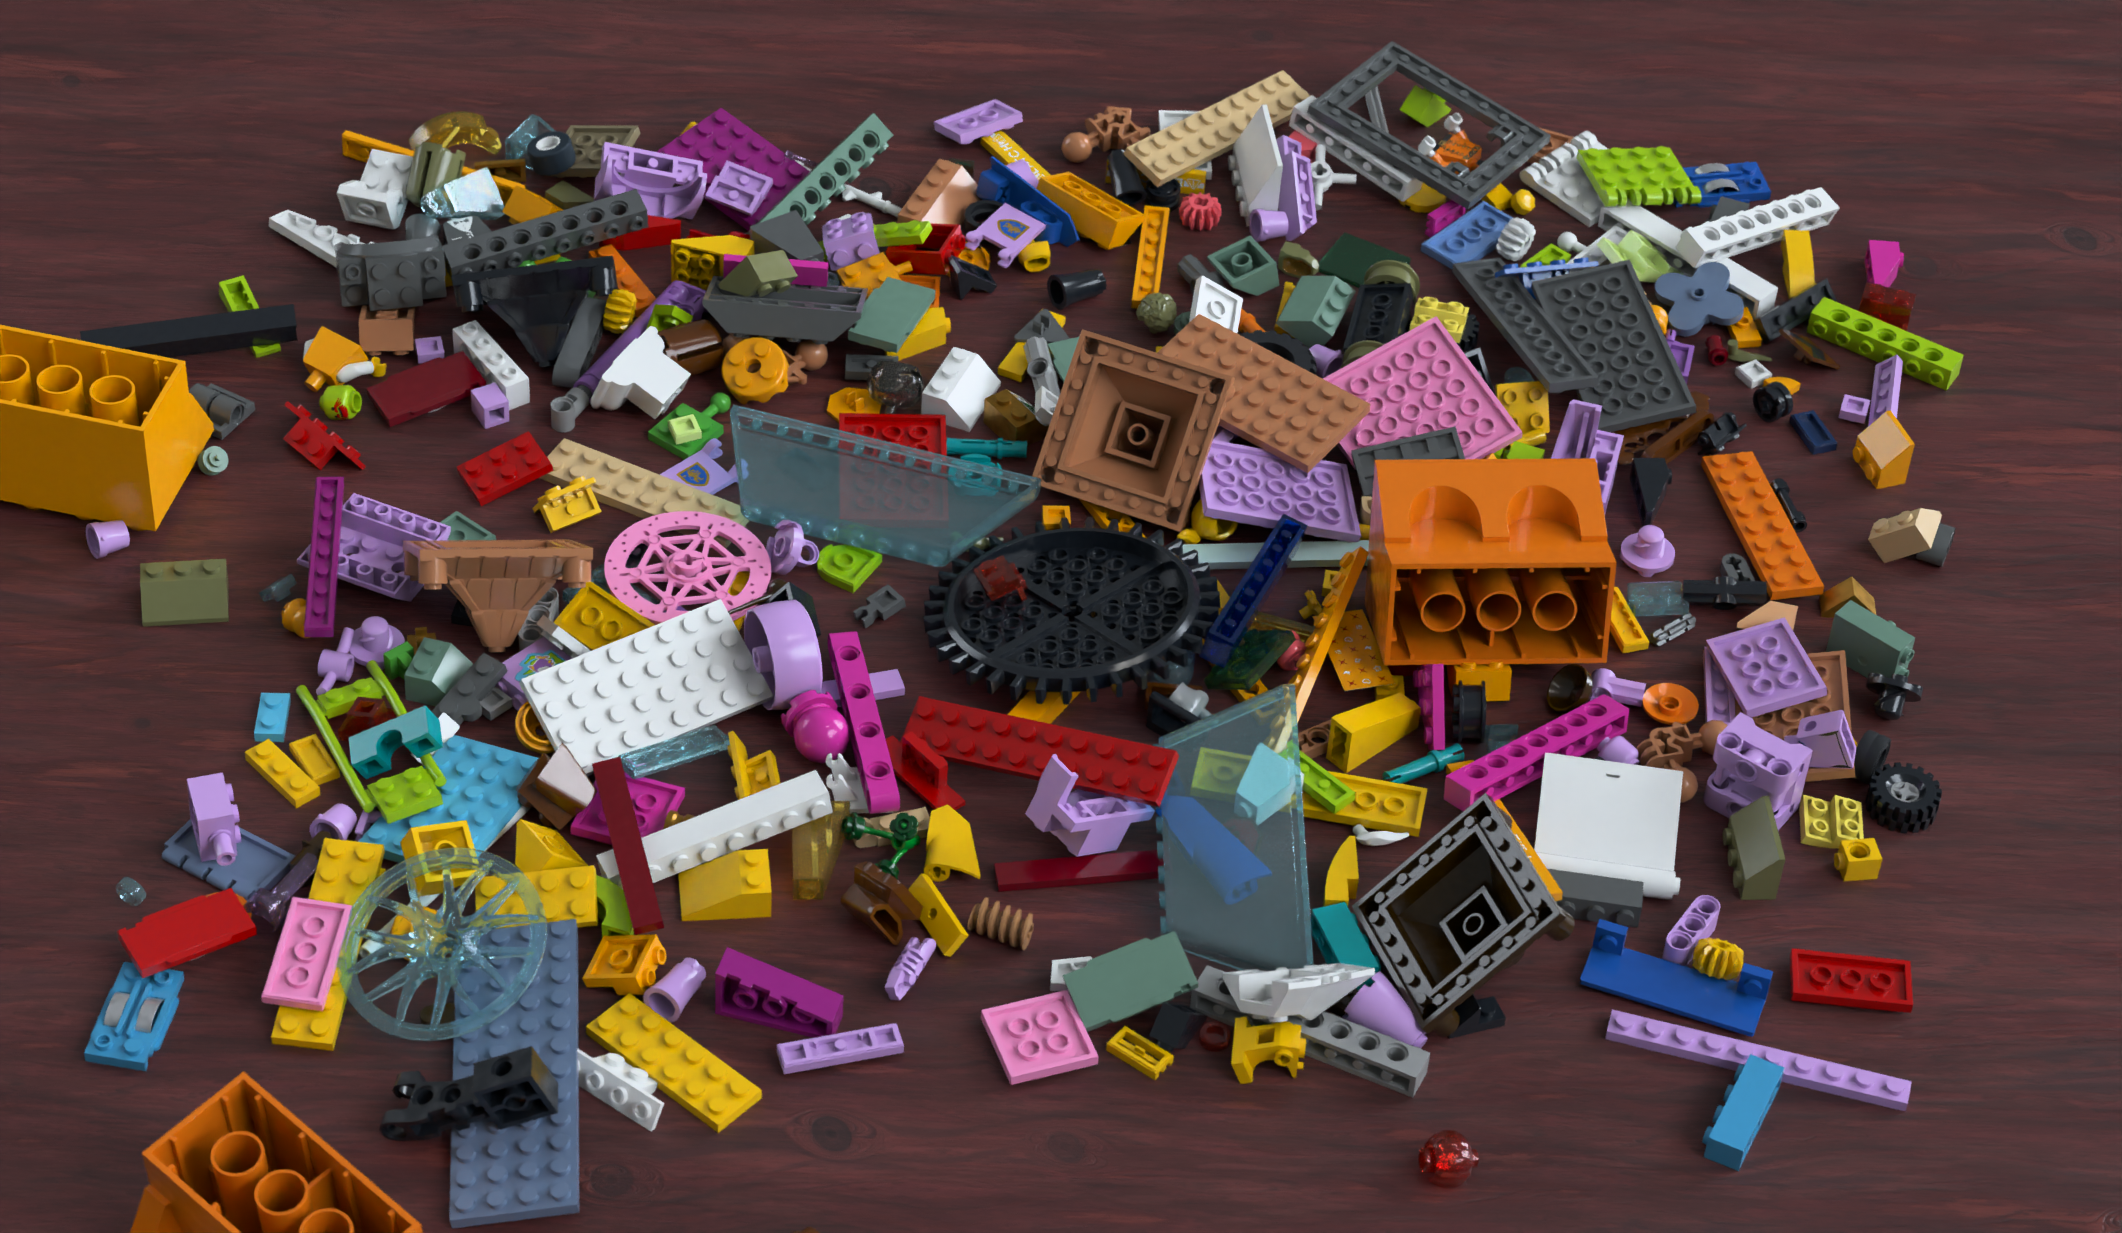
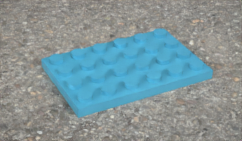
(476, 790)

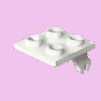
(846, 784)

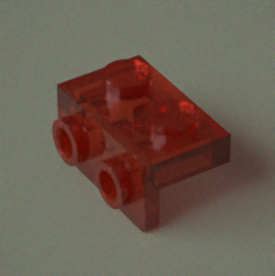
(1000, 578)

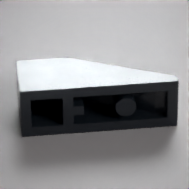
(1649, 484)

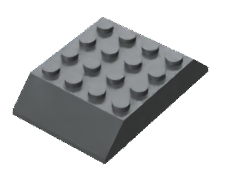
(796, 314)

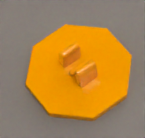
(851, 401)

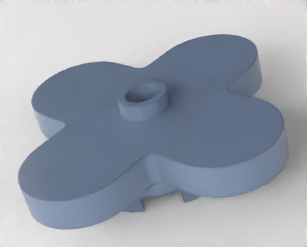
(1699, 299)

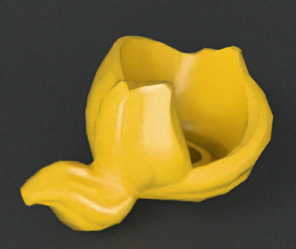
(1206, 527)

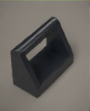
(1166, 716)

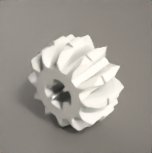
(1515, 239)

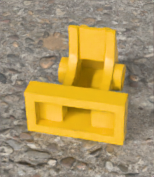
(1251, 1049)

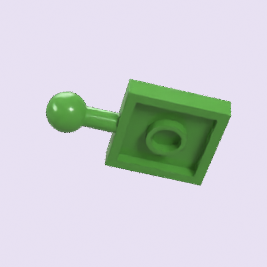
(661, 435)

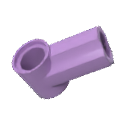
(1619, 689)

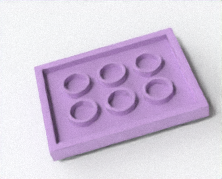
(1766, 667)

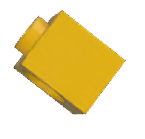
(1858, 859)

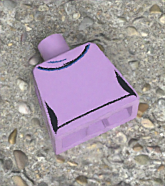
(1828, 738)

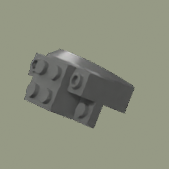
(391, 273)

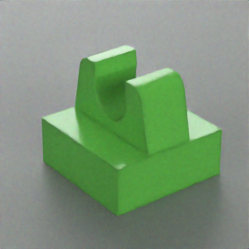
(398, 660)

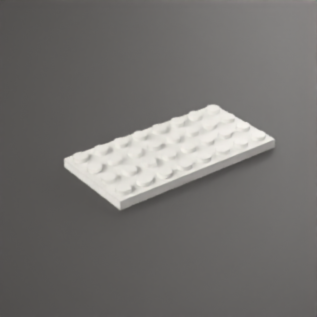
(647, 687)

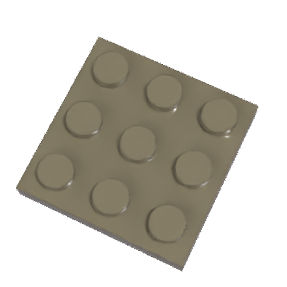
(588, 144)

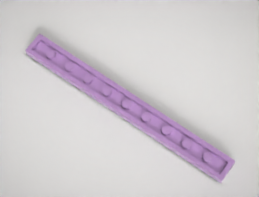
(1730, 1052)

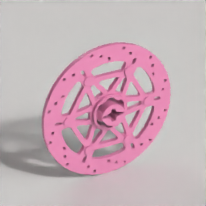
(687, 567)

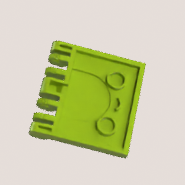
(1637, 174)

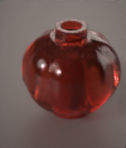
(1448, 1157)

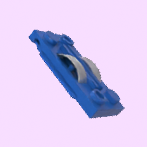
(1734, 181)

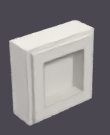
(1752, 373)

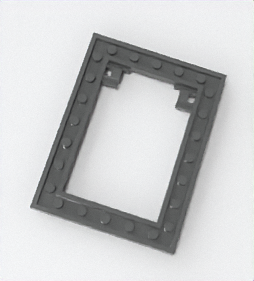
(1518, 137)

